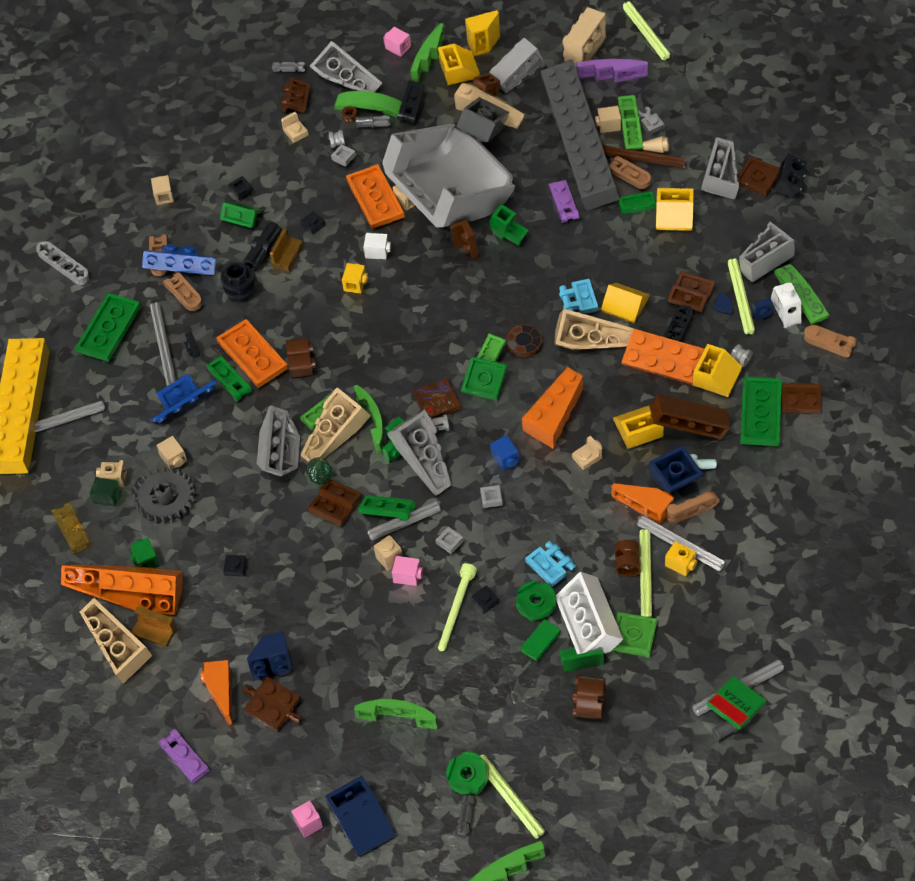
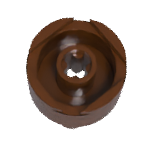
(589, 697)

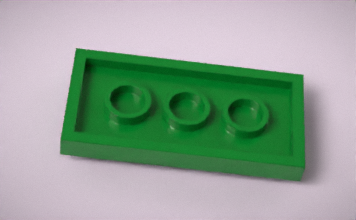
(108, 327)
(761, 411)

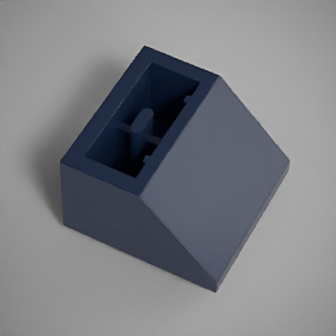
(270, 657)

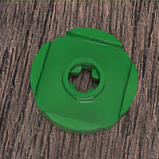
(535, 611)
(463, 763)

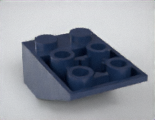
(359, 815)

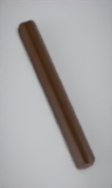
(647, 157)

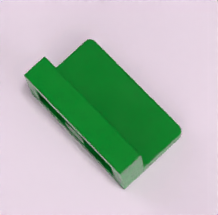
(239, 214)
(573, 661)

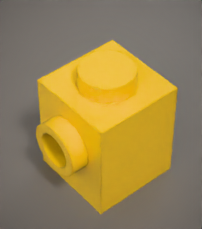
(354, 278)
(680, 559)

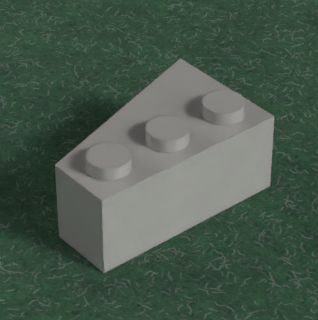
(517, 64)

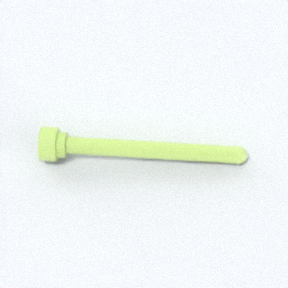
(467, 573)

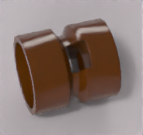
(627, 558)

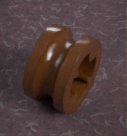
(345, 114)

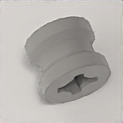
(336, 139)
(741, 355)

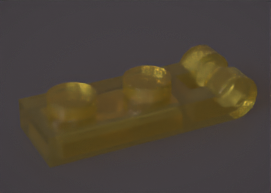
(71, 528)

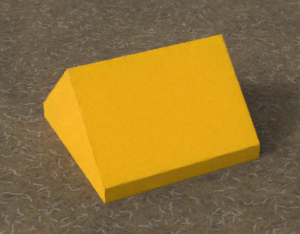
(624, 302)

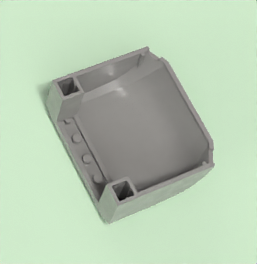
(447, 174)

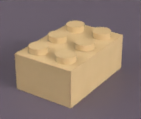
(585, 36)

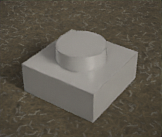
(343, 155)
(491, 496)
(449, 540)

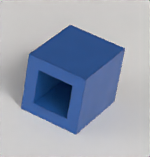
(504, 453)

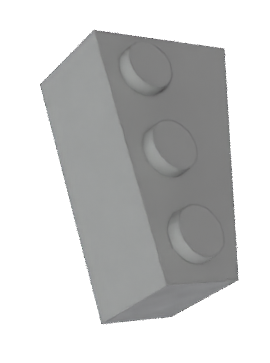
(721, 170)
(767, 253)

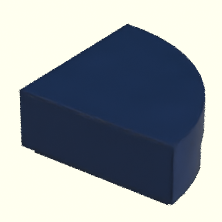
(723, 304)

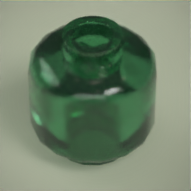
(313, 470)

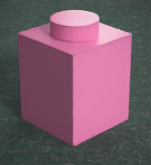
(397, 41)
(407, 571)
(307, 819)

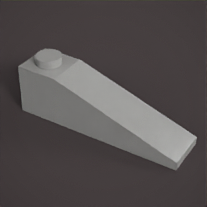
(342, 69)

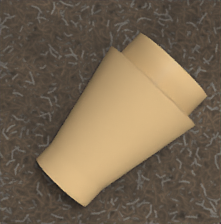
(657, 145)

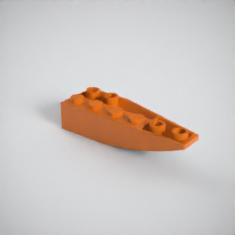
(127, 585)

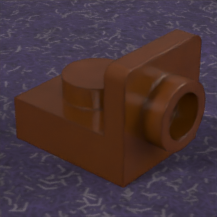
(487, 82)

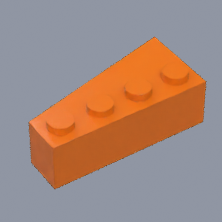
(553, 408)

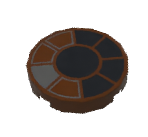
(523, 340)

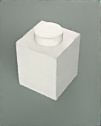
(376, 246)

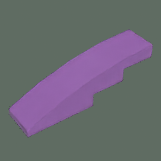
(612, 68)

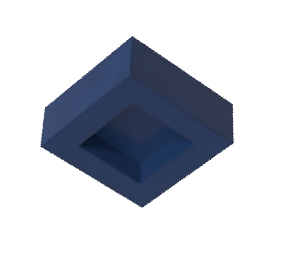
(762, 308)

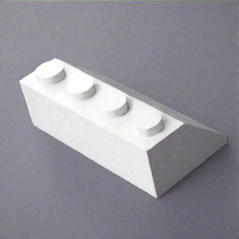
(588, 615)

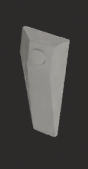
(419, 447)

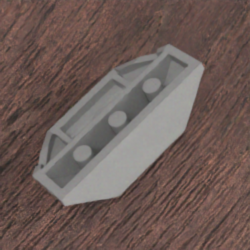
(278, 443)

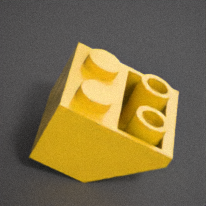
(482, 32)
(457, 64)
(674, 209)
(716, 371)
(637, 427)

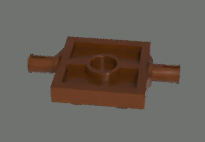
(272, 704)

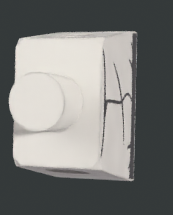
(785, 298)

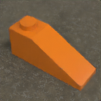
(645, 500)
(219, 684)

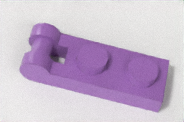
(563, 201)
(184, 756)

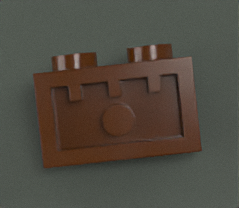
(295, 95)
(464, 238)
(801, 398)

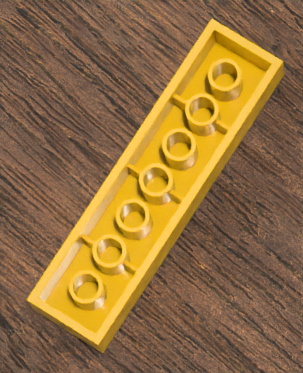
(21, 401)

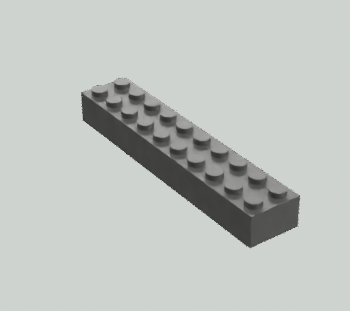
(579, 135)

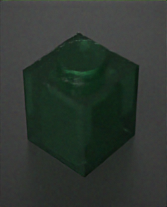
(105, 491)

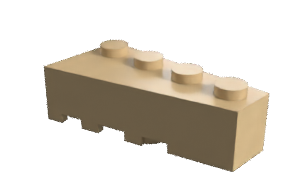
(117, 643)

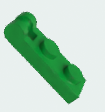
(228, 378)
(387, 507)

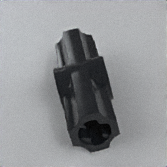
(262, 245)

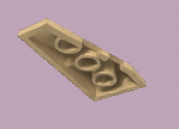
(469, 92)
(587, 332)
(336, 424)

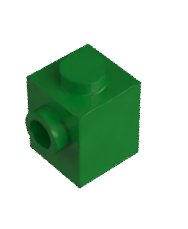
(144, 554)

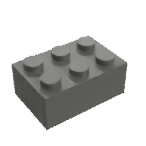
(482, 119)

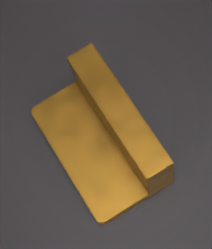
(285, 251)
(153, 626)

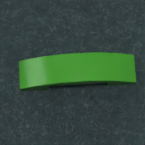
(369, 100)
(367, 402)
(370, 710)

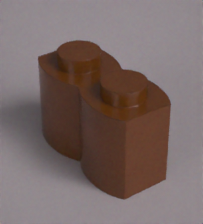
(299, 357)

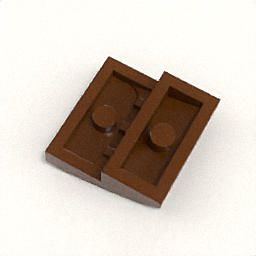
(691, 291)
(335, 502)

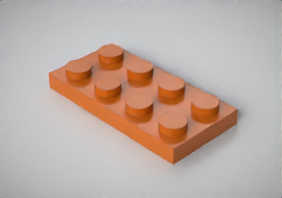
(375, 196)
(252, 353)
(662, 356)

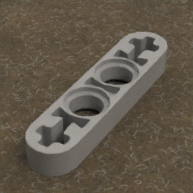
(62, 263)

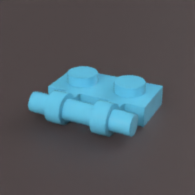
(583, 294)
(547, 567)

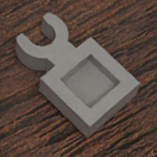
(649, 122)

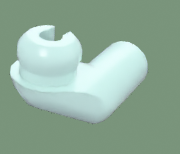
(704, 463)

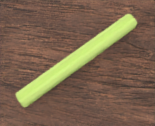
(646, 30)
(741, 296)
(645, 574)
(514, 801)

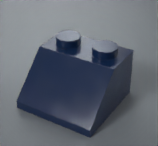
(674, 470)

